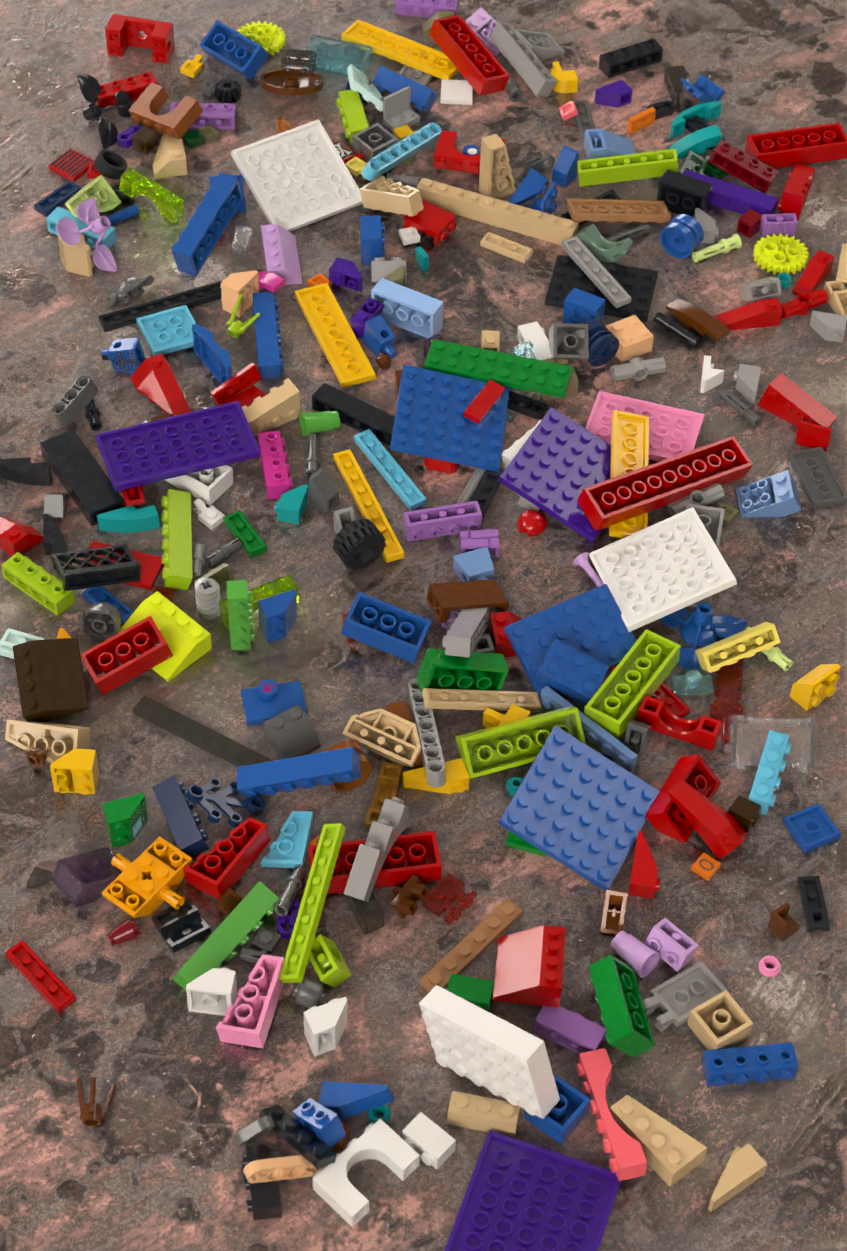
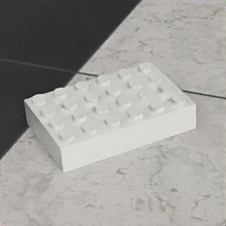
(490, 1051)

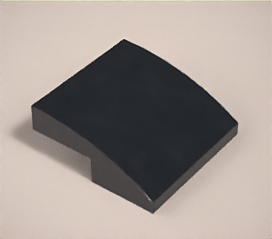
(181, 926)

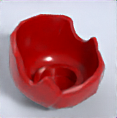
(531, 522)

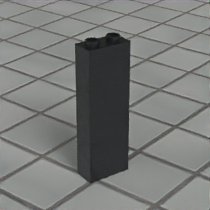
(81, 475)

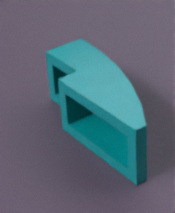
(698, 141)
(129, 520)

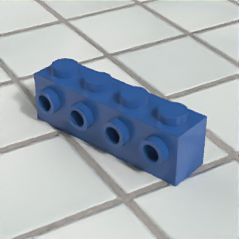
(392, 82)
(749, 1064)

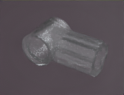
(242, 237)

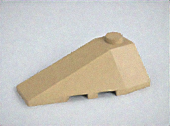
(170, 158)

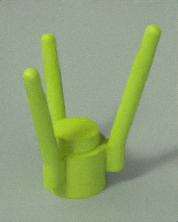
(237, 328)

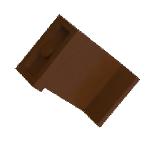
(465, 595)

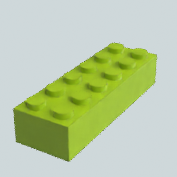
(633, 678)
(514, 741)

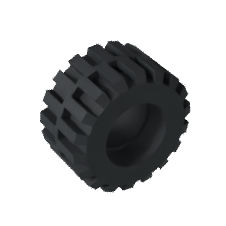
(359, 544)

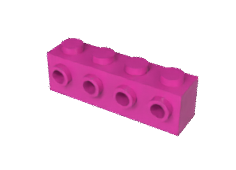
(273, 464)

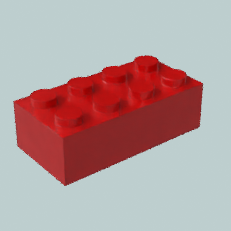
(126, 655)

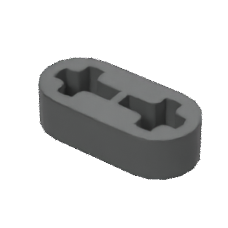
(254, 1130)

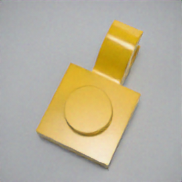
(192, 67)

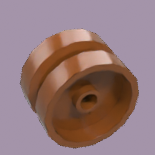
(366, 767)

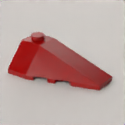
(752, 315)
(160, 386)
(17, 536)
(712, 823)

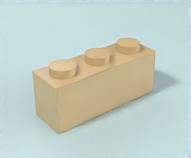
(483, 1114)

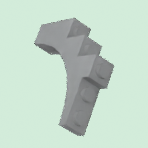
(371, 856)

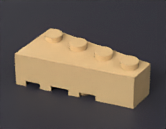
(391, 197)
(273, 409)
(664, 1145)

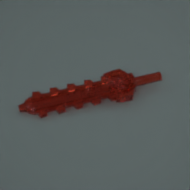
(727, 696)

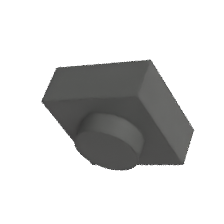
(266, 940)

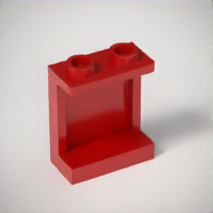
(433, 222)

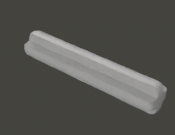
(471, 486)

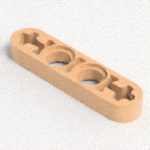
(279, 1169)

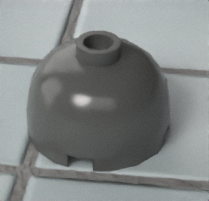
(101, 621)

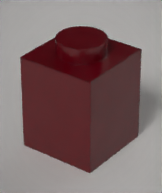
(749, 223)

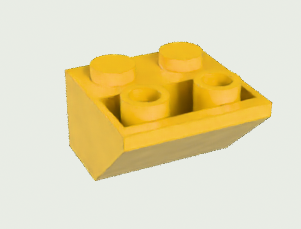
(816, 685)
(76, 772)

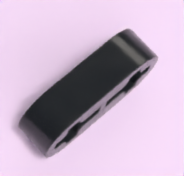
(663, 108)

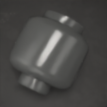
(308, 993)

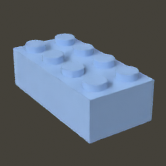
(409, 308)

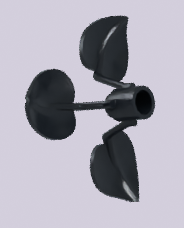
(90, 90)

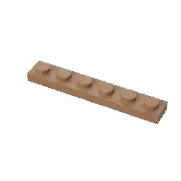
(472, 945)

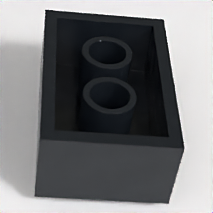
(684, 193)

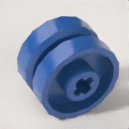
(681, 236)

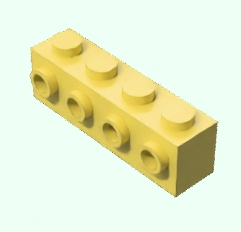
(737, 646)

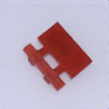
(444, 894)

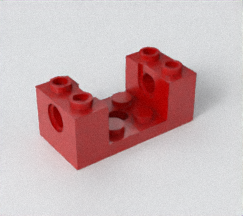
(125, 31)

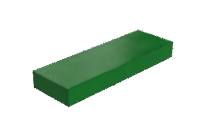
(245, 533)

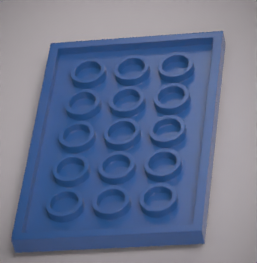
(584, 622)

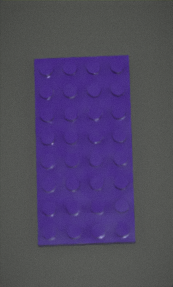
(177, 446)

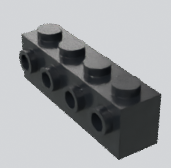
(630, 58)

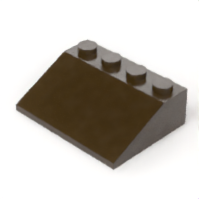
(50, 679)

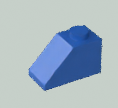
(565, 167)

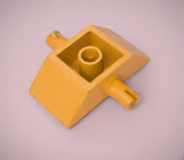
(148, 879)

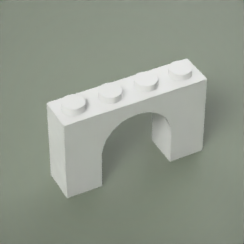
(376, 1143)

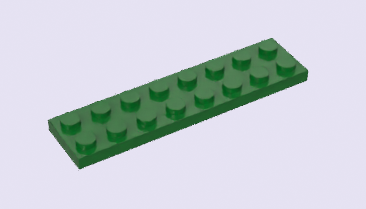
(499, 367)

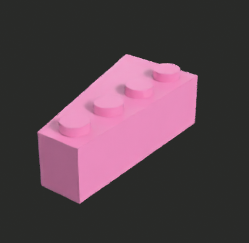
(253, 1010)

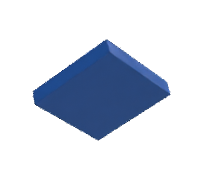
(811, 828)

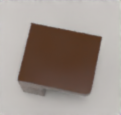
(782, 923)

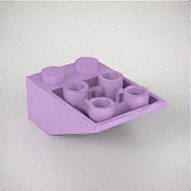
(483, 25)

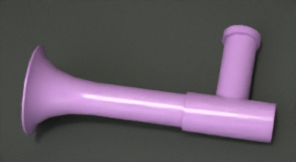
(582, 560)

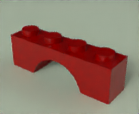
(699, 732)

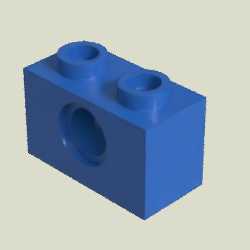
(320, 1122)

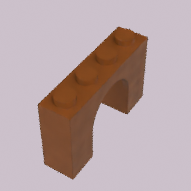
(174, 123)

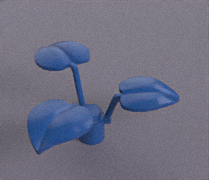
(724, 627)

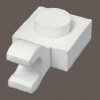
(208, 516)

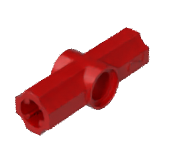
(804, 303)

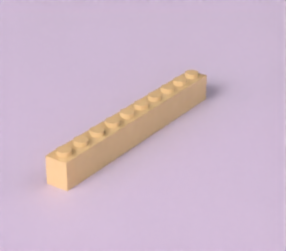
(497, 212)

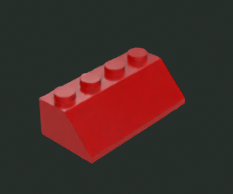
(664, 813)

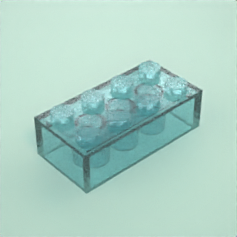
(336, 55)

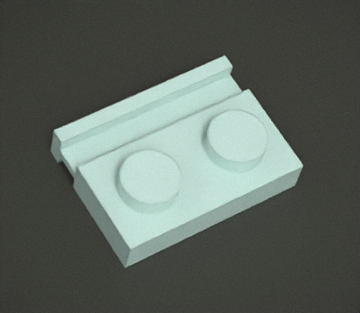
(13, 638)

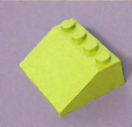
(182, 634)

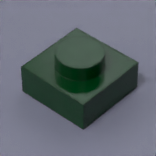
(193, 139)

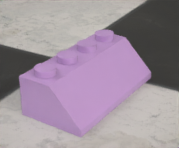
(281, 253)

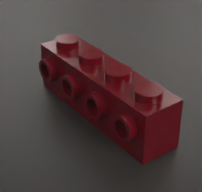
(743, 166)

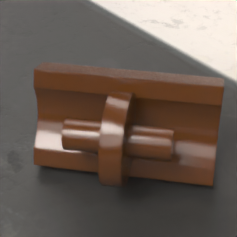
(408, 895)

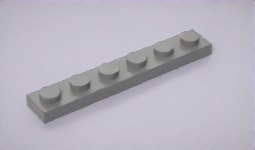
(596, 272)

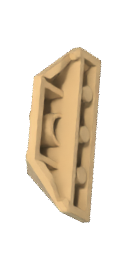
(385, 735)

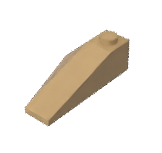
(50, 737)

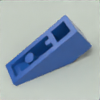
(529, 188)
(353, 1098)

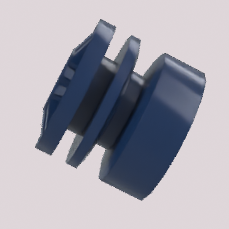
(602, 343)

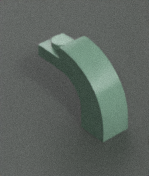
(600, 247)

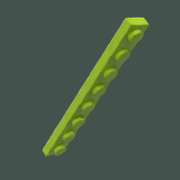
(312, 903)

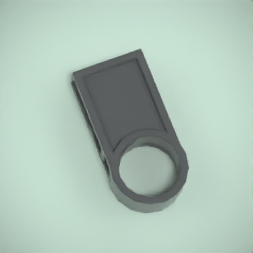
(538, 163)

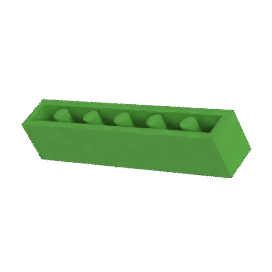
(229, 934)

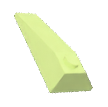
(96, 189)

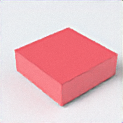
(568, 110)

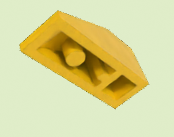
(456, 778)

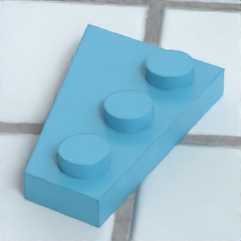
(292, 843)

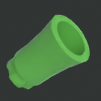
(318, 422)

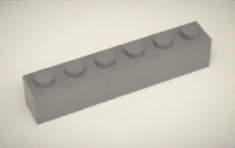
(523, 59)
(466, 631)

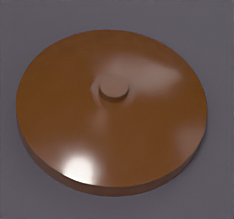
(291, 84)

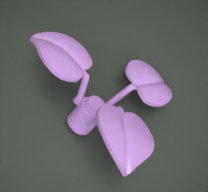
(68, 232)

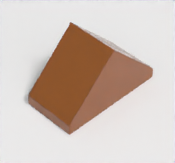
(613, 911)

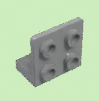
(398, 111)

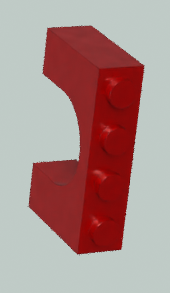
(449, 158)

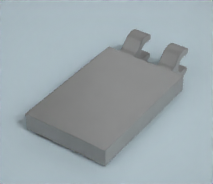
(682, 994)

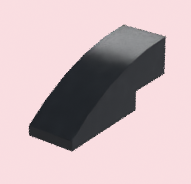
(24, 472)
(53, 538)

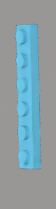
(390, 470)

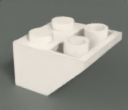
(325, 1025)

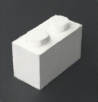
(429, 1140)

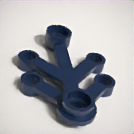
(198, 795)

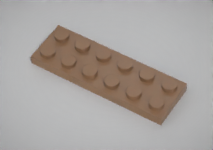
(618, 210)

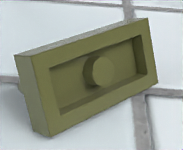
(220, 574)

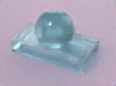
(692, 683)

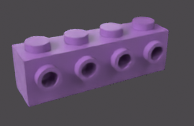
(424, 8)
(218, 115)
(442, 520)

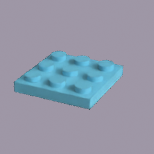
(167, 330)

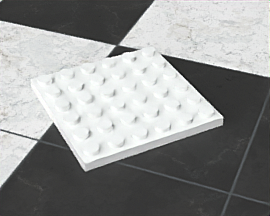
(297, 176)
(662, 569)

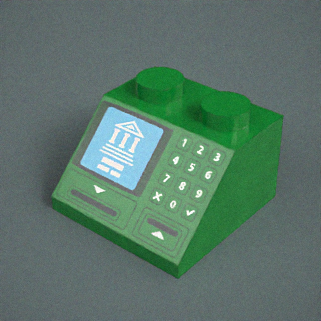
(125, 819)

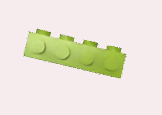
(351, 113)
(37, 583)

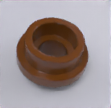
(383, 361)
(36, 757)

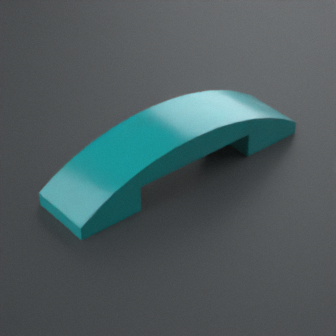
(705, 110)

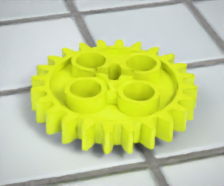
(265, 35)
(780, 254)

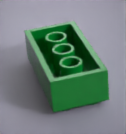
(475, 672)
(621, 1006)

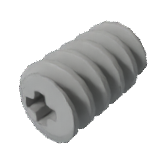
(207, 598)

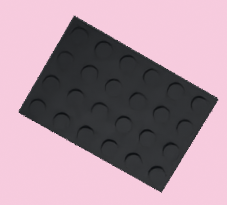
(635, 281)

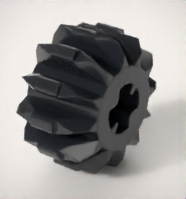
(227, 91)

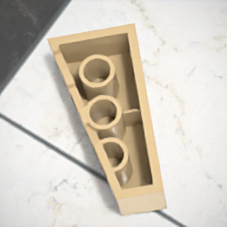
(495, 170)

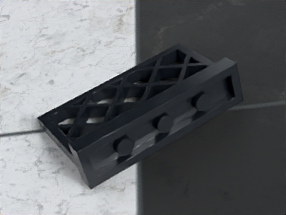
(100, 574)

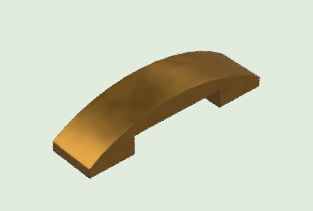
(387, 787)

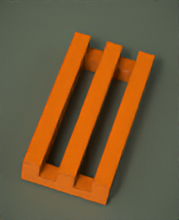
(641, 120)

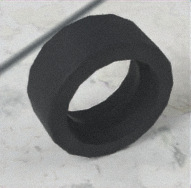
(110, 164)

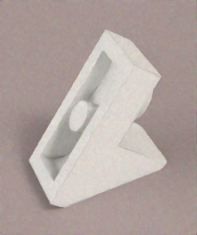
(710, 376)

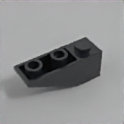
(265, 1196)

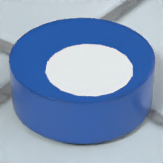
(471, 150)

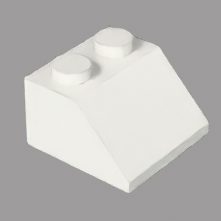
(212, 992)

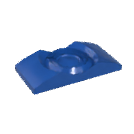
(211, 353)

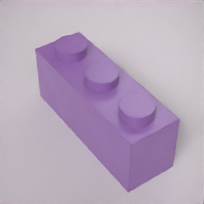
(569, 1029)

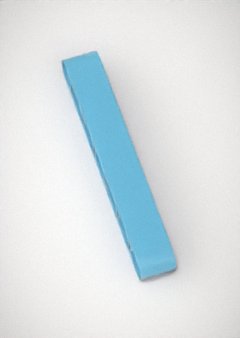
(401, 151)

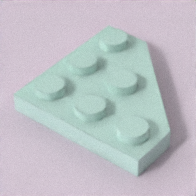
(360, 84)

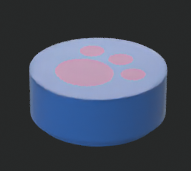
(268, 689)

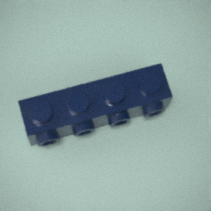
(180, 817)

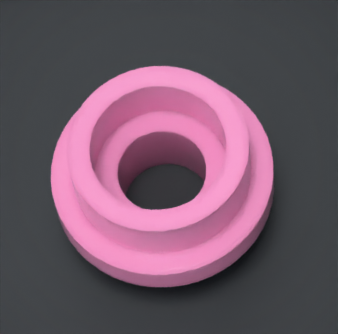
(772, 962)

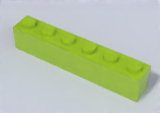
(626, 167)
(177, 539)

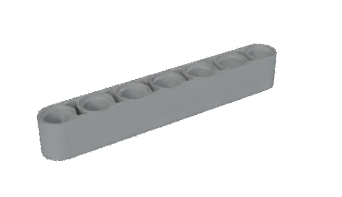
(430, 743)

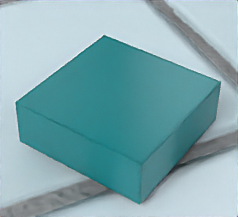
(421, 258)

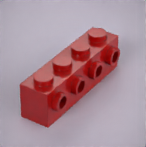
(132, 85)

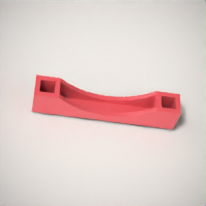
(625, 1152)

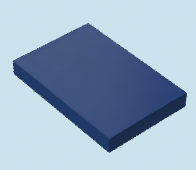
(260, 710)

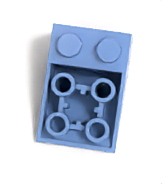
(602, 143)
(769, 497)

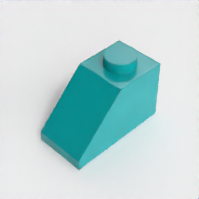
(292, 504)

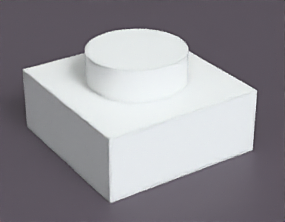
(409, 235)

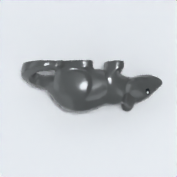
(128, 289)

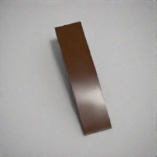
(696, 318)

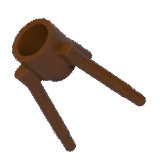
(92, 1113)

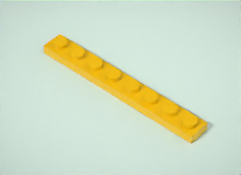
(367, 502)

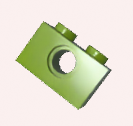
(328, 962)

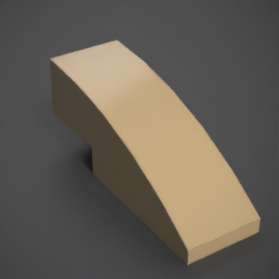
(837, 296)

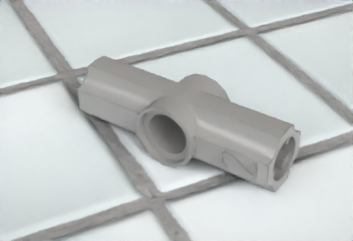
(638, 368)
(705, 496)

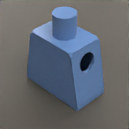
(474, 565)

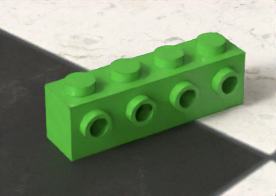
(239, 612)

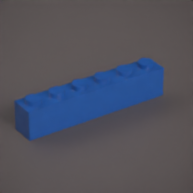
(266, 335)
(299, 772)

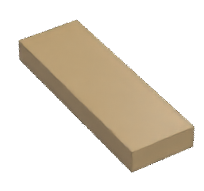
(506, 247)

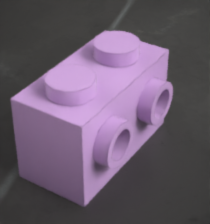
(672, 944)

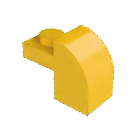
(566, 80)
(494, 718)

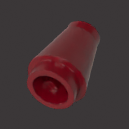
(124, 932)

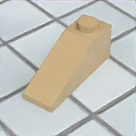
(741, 1171)

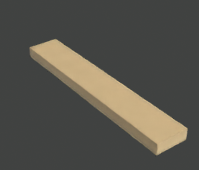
(479, 699)

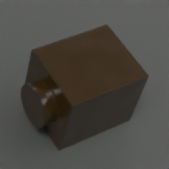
(144, 140)
(745, 813)

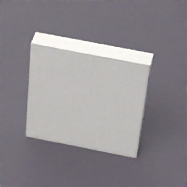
(456, 92)

